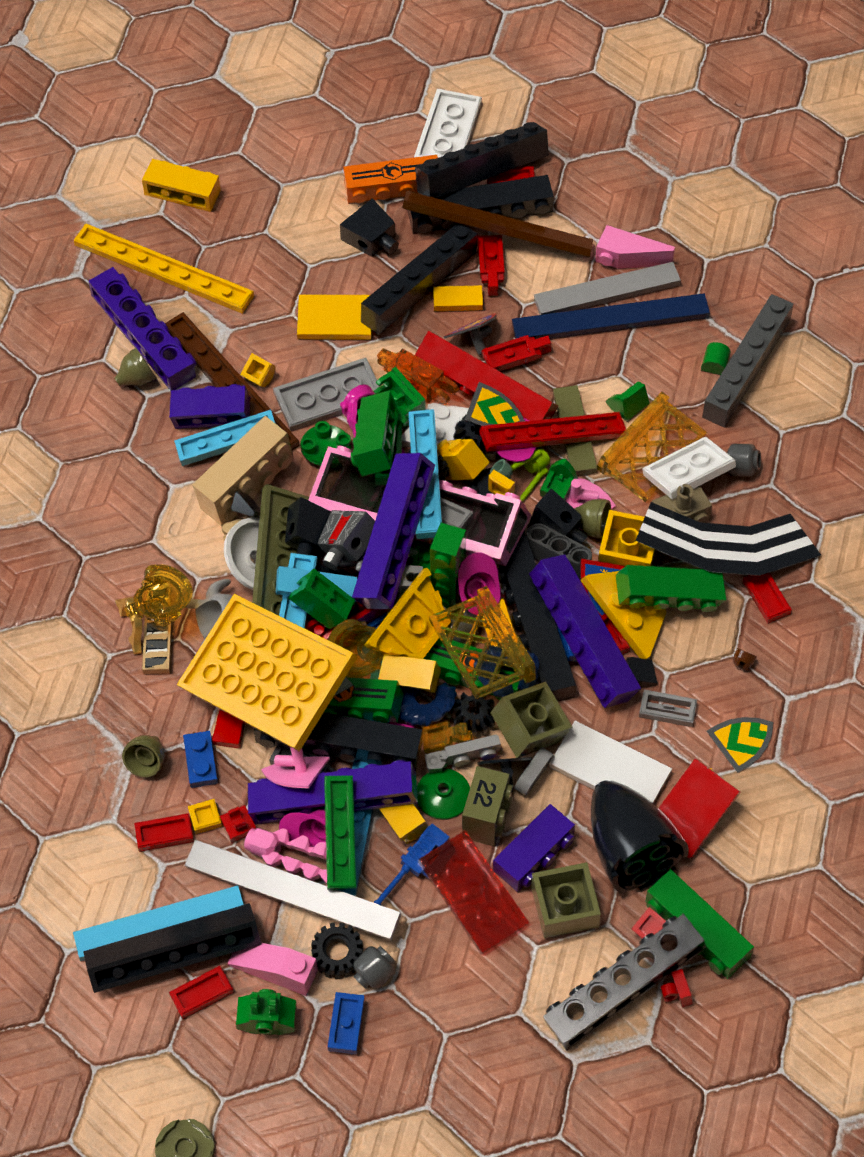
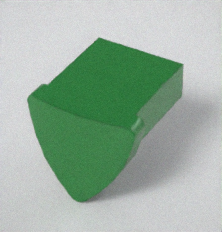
(630, 401)
(559, 478)

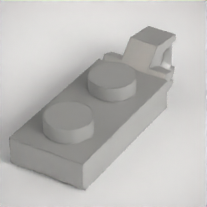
(462, 753)

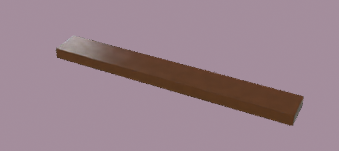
(497, 224)
(216, 367)

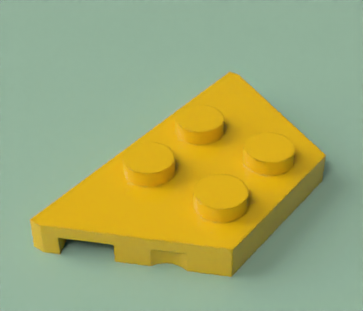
(636, 625)
(407, 626)

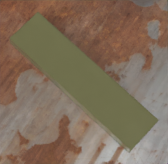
(581, 453)

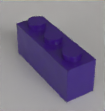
(208, 406)
(534, 848)

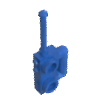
(428, 841)

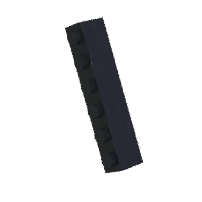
(482, 160)
(505, 198)
(418, 278)
(357, 740)
(171, 948)

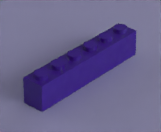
(393, 531)
(584, 631)
(373, 788)

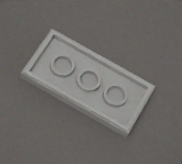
(320, 394)

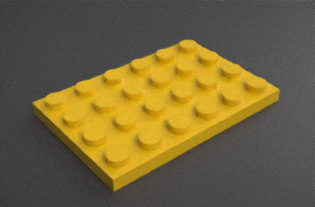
(267, 671)

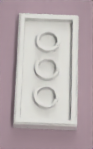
(448, 123)
(596, 757)

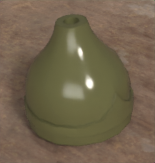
(134, 370)
(594, 516)
(143, 755)

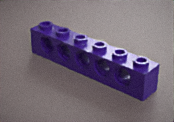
(142, 328)

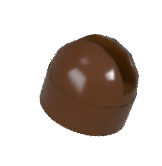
(747, 658)

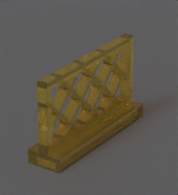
(635, 432)
(505, 639)

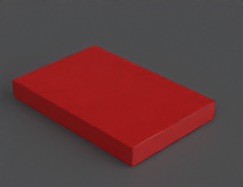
(698, 804)

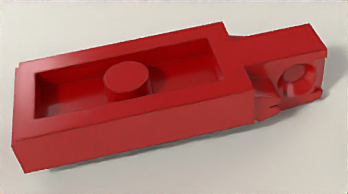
(491, 262)
(516, 352)

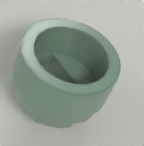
(503, 468)

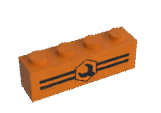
(382, 179)

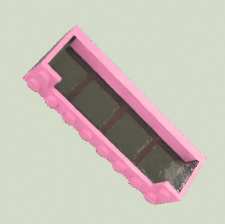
(493, 530)

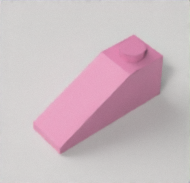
(628, 250)
(277, 965)

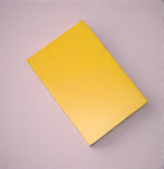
(331, 317)

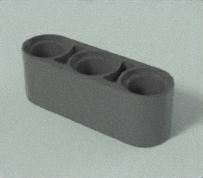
(550, 543)

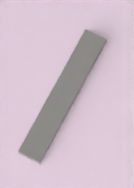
(608, 289)

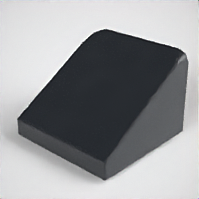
(245, 504)
(643, 671)

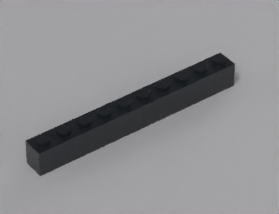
(531, 614)

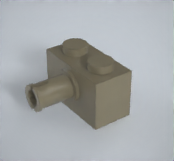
(689, 502)

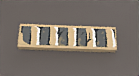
(156, 648)

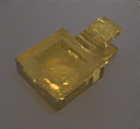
(441, 735)

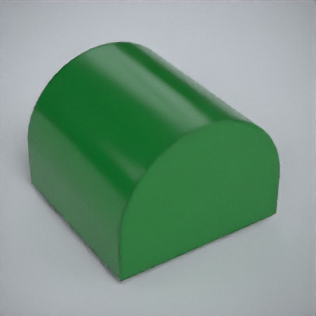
(716, 358)

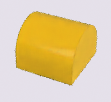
(258, 370)

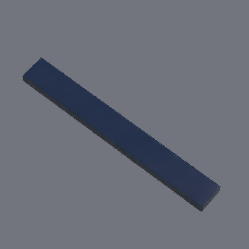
(612, 317)

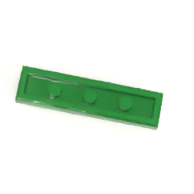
(339, 832)

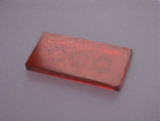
(473, 892)

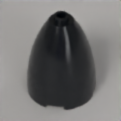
(633, 837)

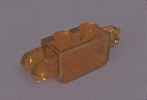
(422, 375)

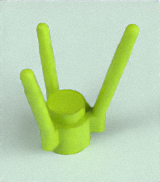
(536, 463)

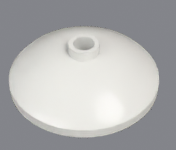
(240, 547)

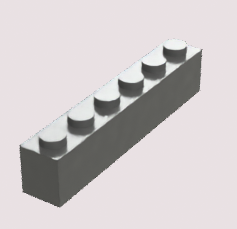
(747, 361)

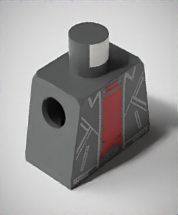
(345, 536)

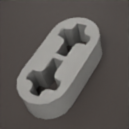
(533, 771)

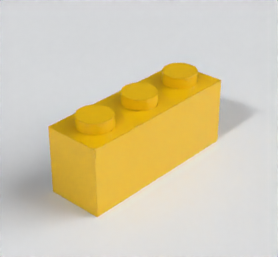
(181, 185)

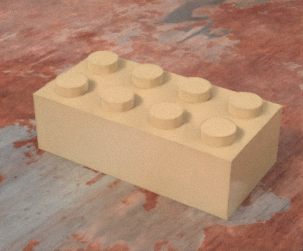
(244, 469)

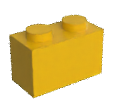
(463, 458)

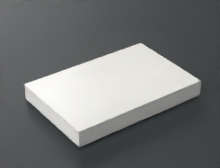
(689, 466)

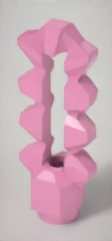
(268, 846)

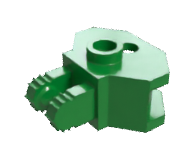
(266, 1013)

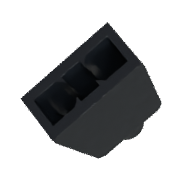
(369, 230)
(559, 516)
(305, 526)

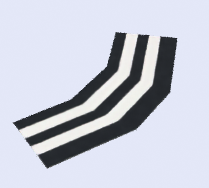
(727, 547)

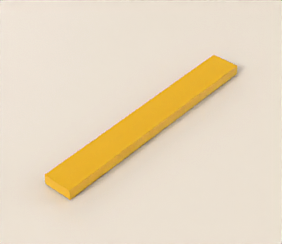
(164, 268)

